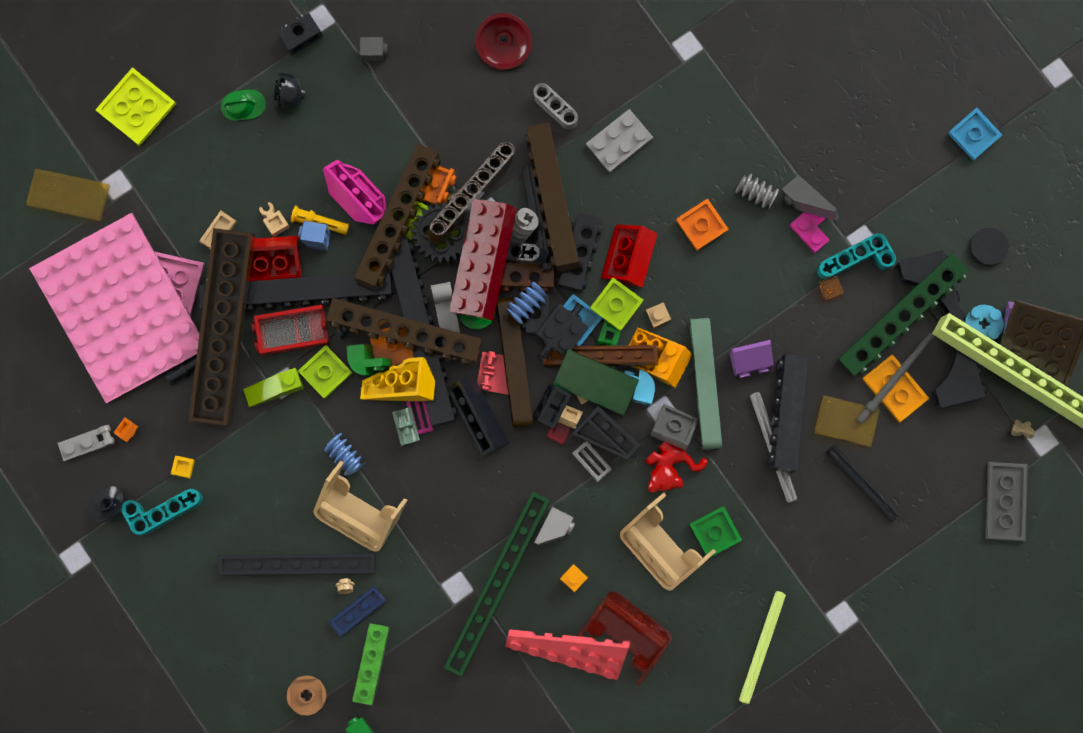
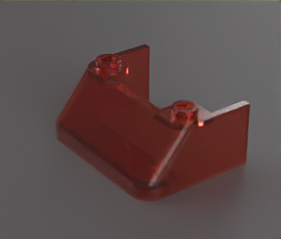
(628, 623)

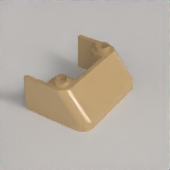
(352, 515)
(658, 550)

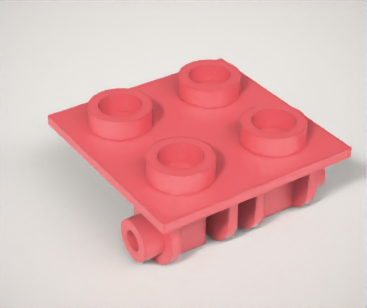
(492, 373)

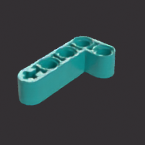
(853, 259)
(165, 508)

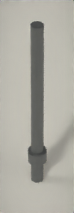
(872, 405)

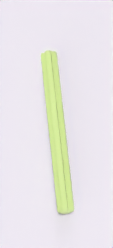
(762, 647)

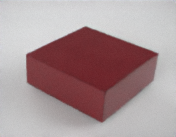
(559, 433)

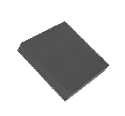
(674, 427)

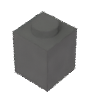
(372, 48)

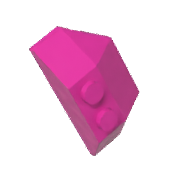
(355, 192)

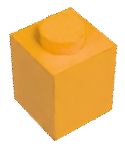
(573, 578)

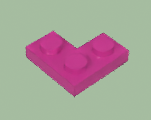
(806, 228)

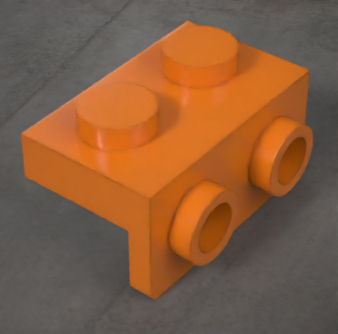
(438, 190)

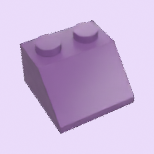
(751, 359)

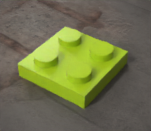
(616, 304)
(325, 372)

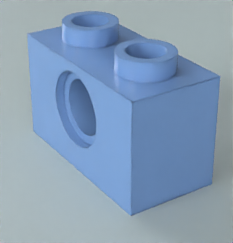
(315, 235)

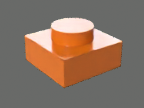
(126, 429)

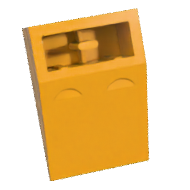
(671, 357)

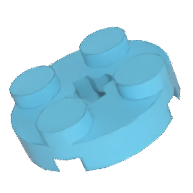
(992, 317)

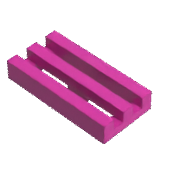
(423, 430)

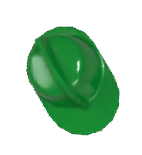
(243, 105)

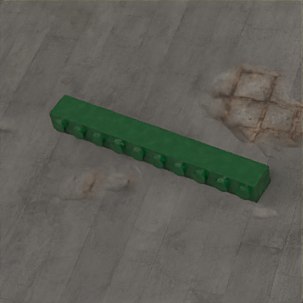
(497, 584)

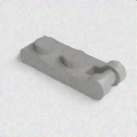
(85, 443)

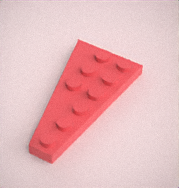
(574, 651)

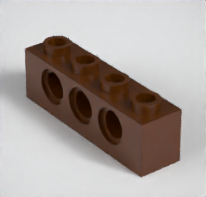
(546, 280)

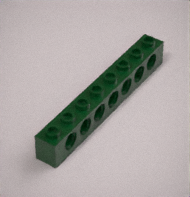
(950, 264)

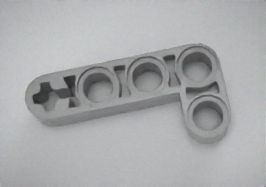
(442, 298)

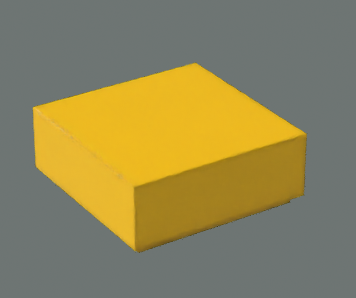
(182, 467)

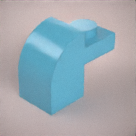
(645, 388)

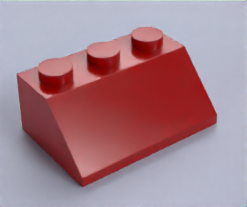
(629, 255)
(276, 258)

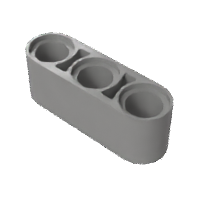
(551, 98)

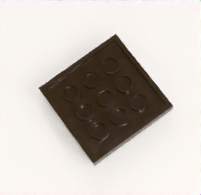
(1044, 339)

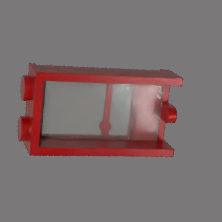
(290, 330)

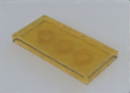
(68, 195)

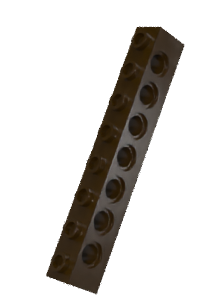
(421, 157)
(340, 308)

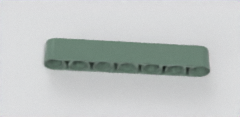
(705, 383)

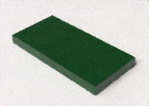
(596, 382)

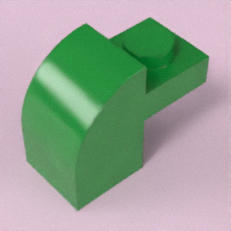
(362, 361)

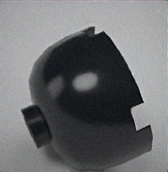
(288, 92)

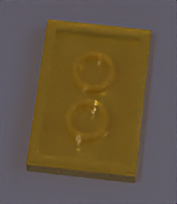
(839, 421)

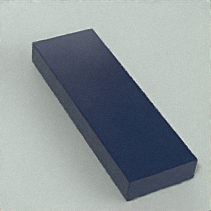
(357, 611)

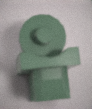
(406, 426)

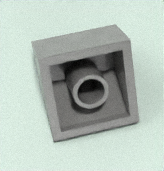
(555, 527)

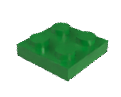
(715, 531)

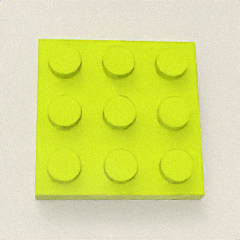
(135, 106)

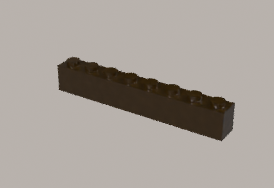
(553, 197)

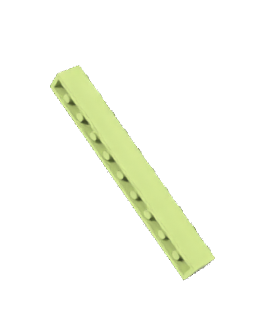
(1010, 367)

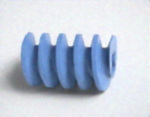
(526, 302)
(339, 450)

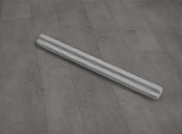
(767, 430)

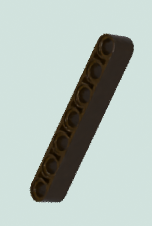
(465, 198)
(514, 366)

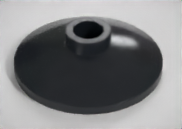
(106, 503)

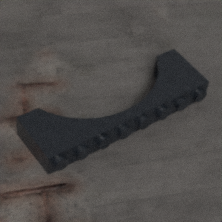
(963, 378)

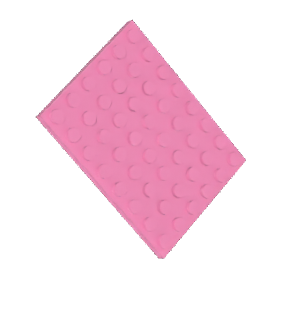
(118, 307)

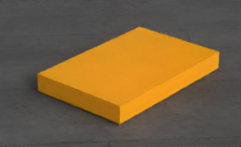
(903, 397)

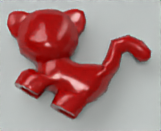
(665, 476)

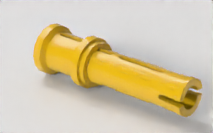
(301, 215)

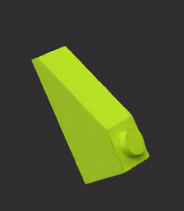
(274, 387)

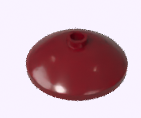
(503, 53)

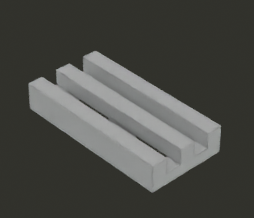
(584, 464)

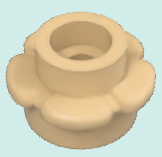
(345, 586)

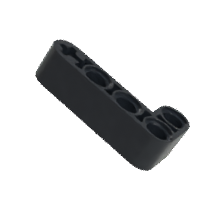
(525, 254)

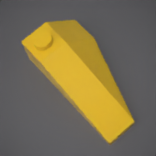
(403, 382)

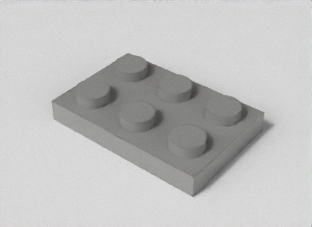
(619, 141)

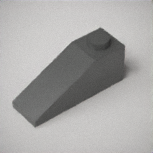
(807, 199)

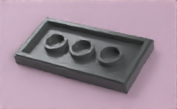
(1006, 501)

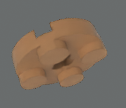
(300, 704)

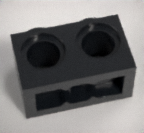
(551, 406)

